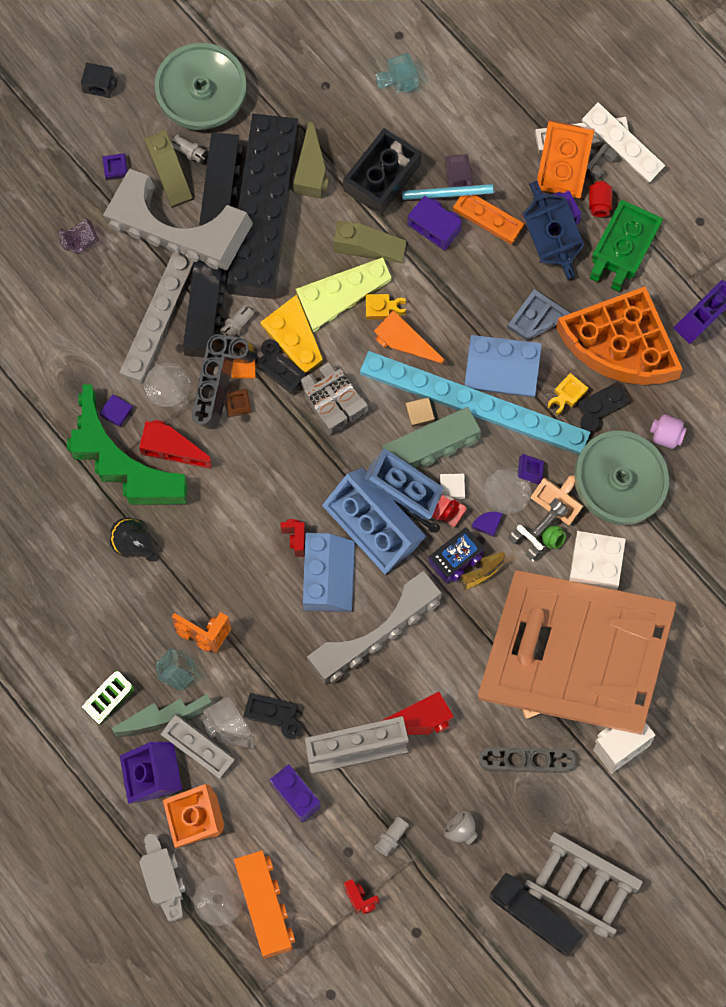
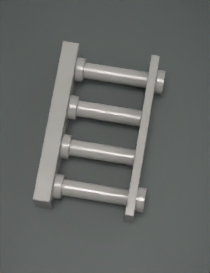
(356, 745)
(582, 860)

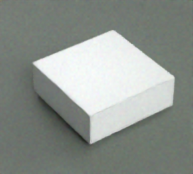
(453, 485)

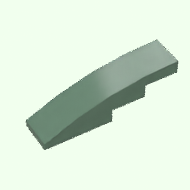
(152, 719)

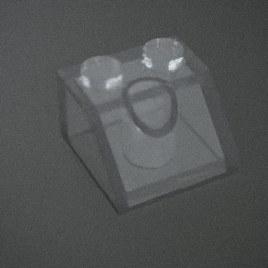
(227, 725)

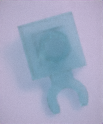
(400, 73)

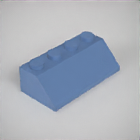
(373, 521)

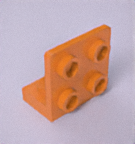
(212, 640)

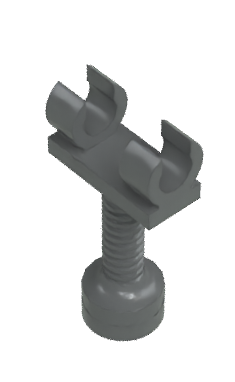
(607, 152)
(557, 509)

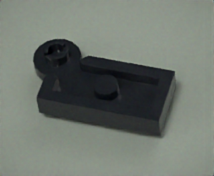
(279, 367)
(602, 404)
(273, 713)

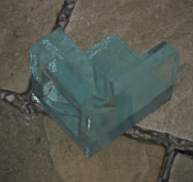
(175, 669)

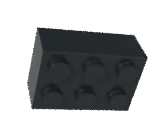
(382, 171)

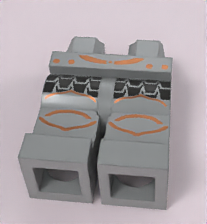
(333, 398)

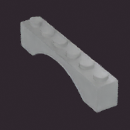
(335, 657)

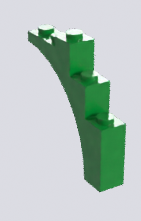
(140, 483)

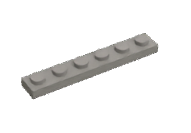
(157, 318)

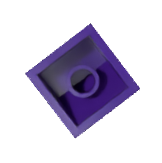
(150, 772)

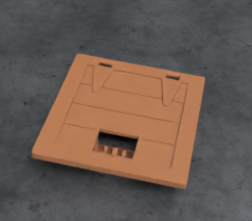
(594, 657)

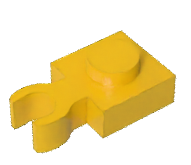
(379, 306)
(568, 392)

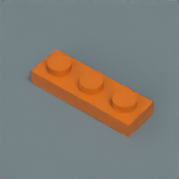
(489, 217)

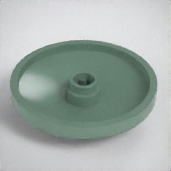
(200, 86)
(621, 477)

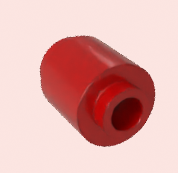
(600, 199)

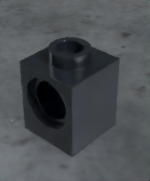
(98, 80)

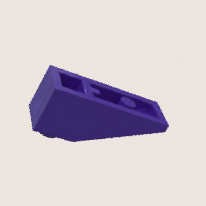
(703, 313)

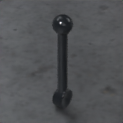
(432, 527)

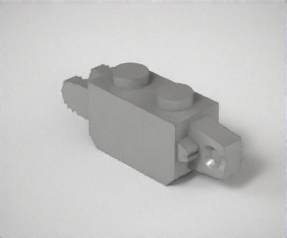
(161, 878)

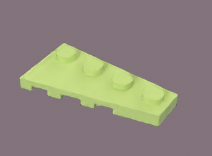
(336, 293)

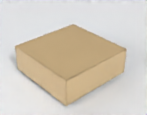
(420, 412)

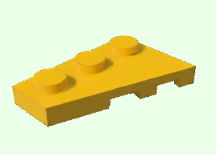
(293, 333)

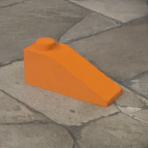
(402, 338)

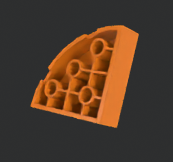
(622, 340)

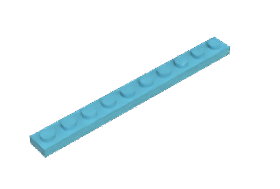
(480, 404)

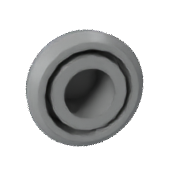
(461, 828)

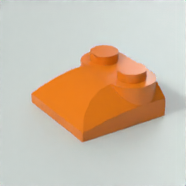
(194, 815)

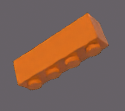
(263, 904)

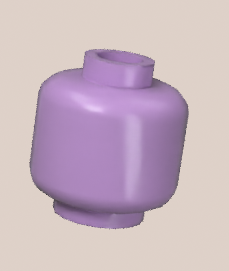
(668, 431)

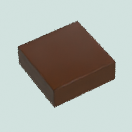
(238, 403)

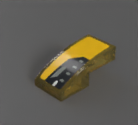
(489, 566)

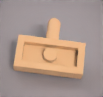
(548, 491)

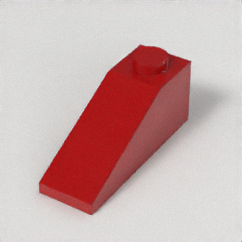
(167, 444)
(426, 716)

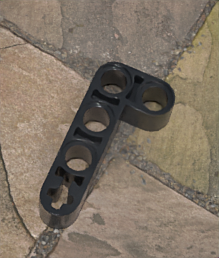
(220, 381)
(534, 915)

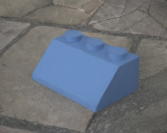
(503, 366)
(404, 484)
(328, 573)

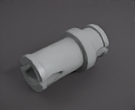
(193, 151)
(234, 325)
(389, 840)

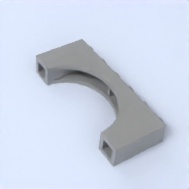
(211, 243)

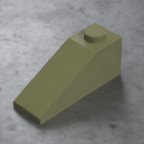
(168, 168)
(311, 170)
(367, 242)

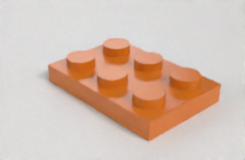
(565, 158)

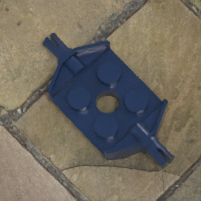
(539, 215)

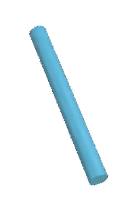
(448, 192)

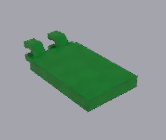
(624, 243)

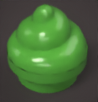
(553, 537)

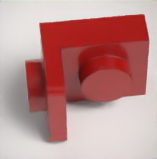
(449, 510)
(297, 541)
(355, 894)

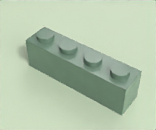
(436, 439)

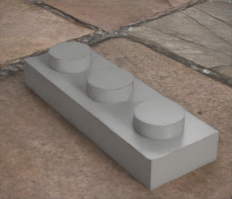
(197, 745)

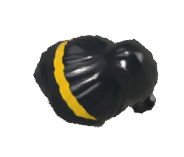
(132, 539)

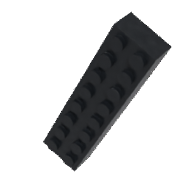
(266, 200)

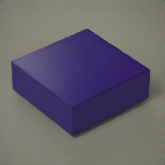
(115, 166)
(116, 410)
(530, 469)

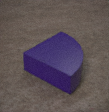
(487, 523)

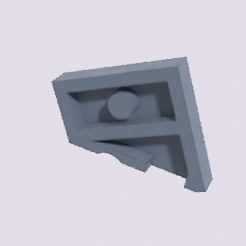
(536, 316)

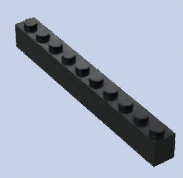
(207, 282)

